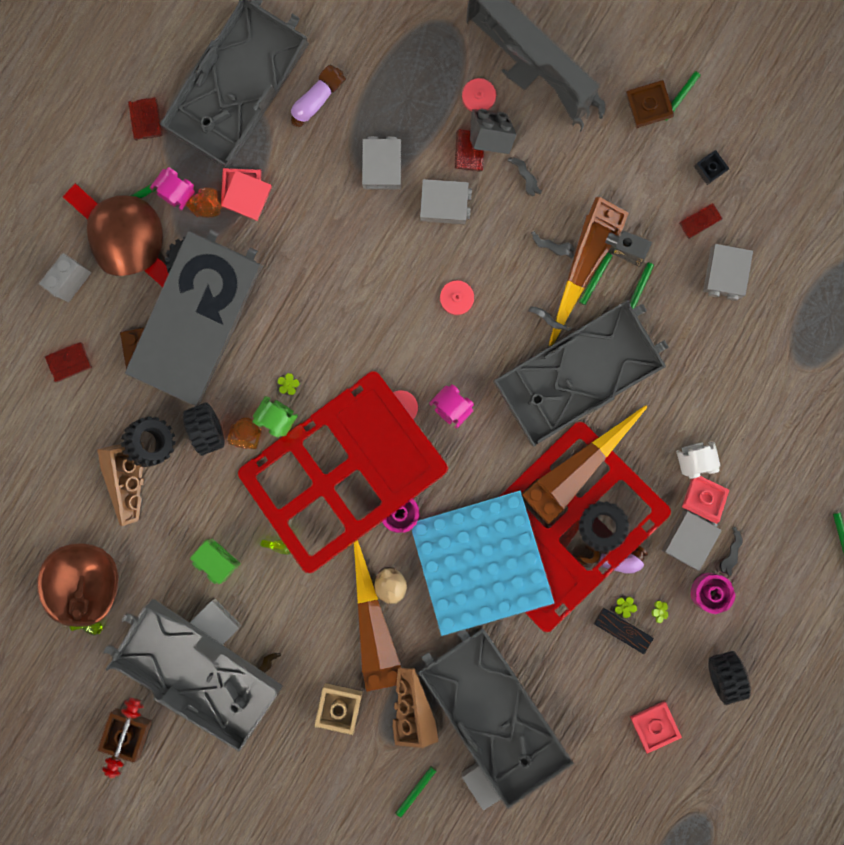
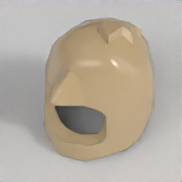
(390, 585)

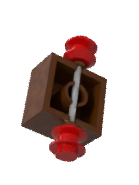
(124, 736)

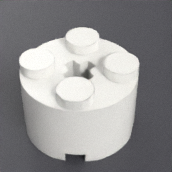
(698, 459)

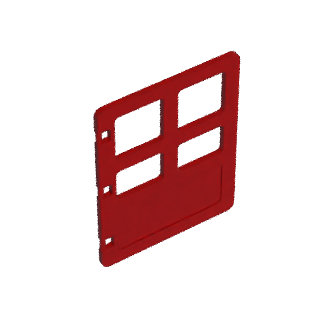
(379, 443)
(565, 575)

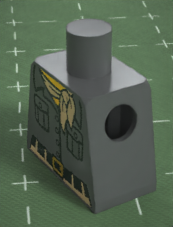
(636, 249)

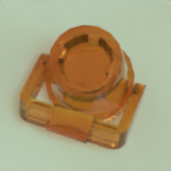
(207, 203)
(245, 432)

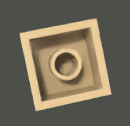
(338, 708)

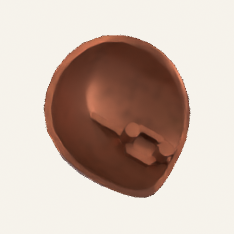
(124, 235)
(78, 584)

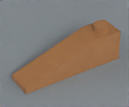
(122, 481)
(414, 718)

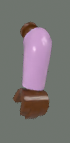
(313, 99)
(631, 564)

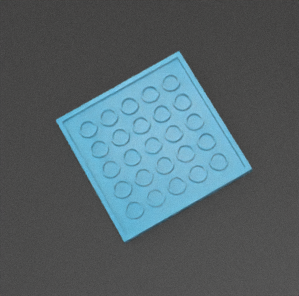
(481, 563)

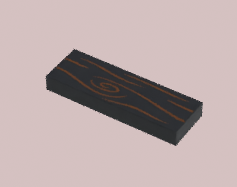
(623, 631)

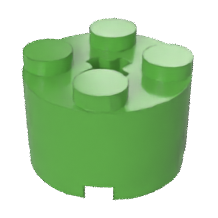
(274, 417)

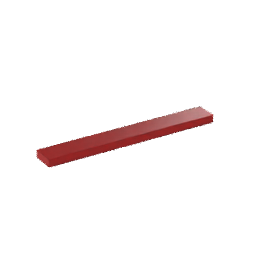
(85, 204)

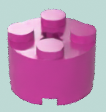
(173, 188)
(452, 406)
(403, 524)
(723, 589)

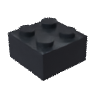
(711, 167)

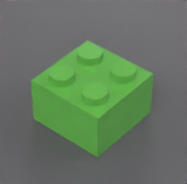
(214, 561)

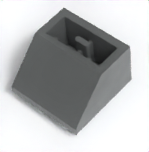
(491, 131)

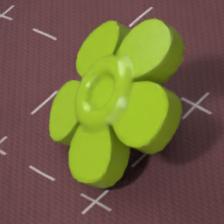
(288, 384)
(625, 606)
(660, 611)

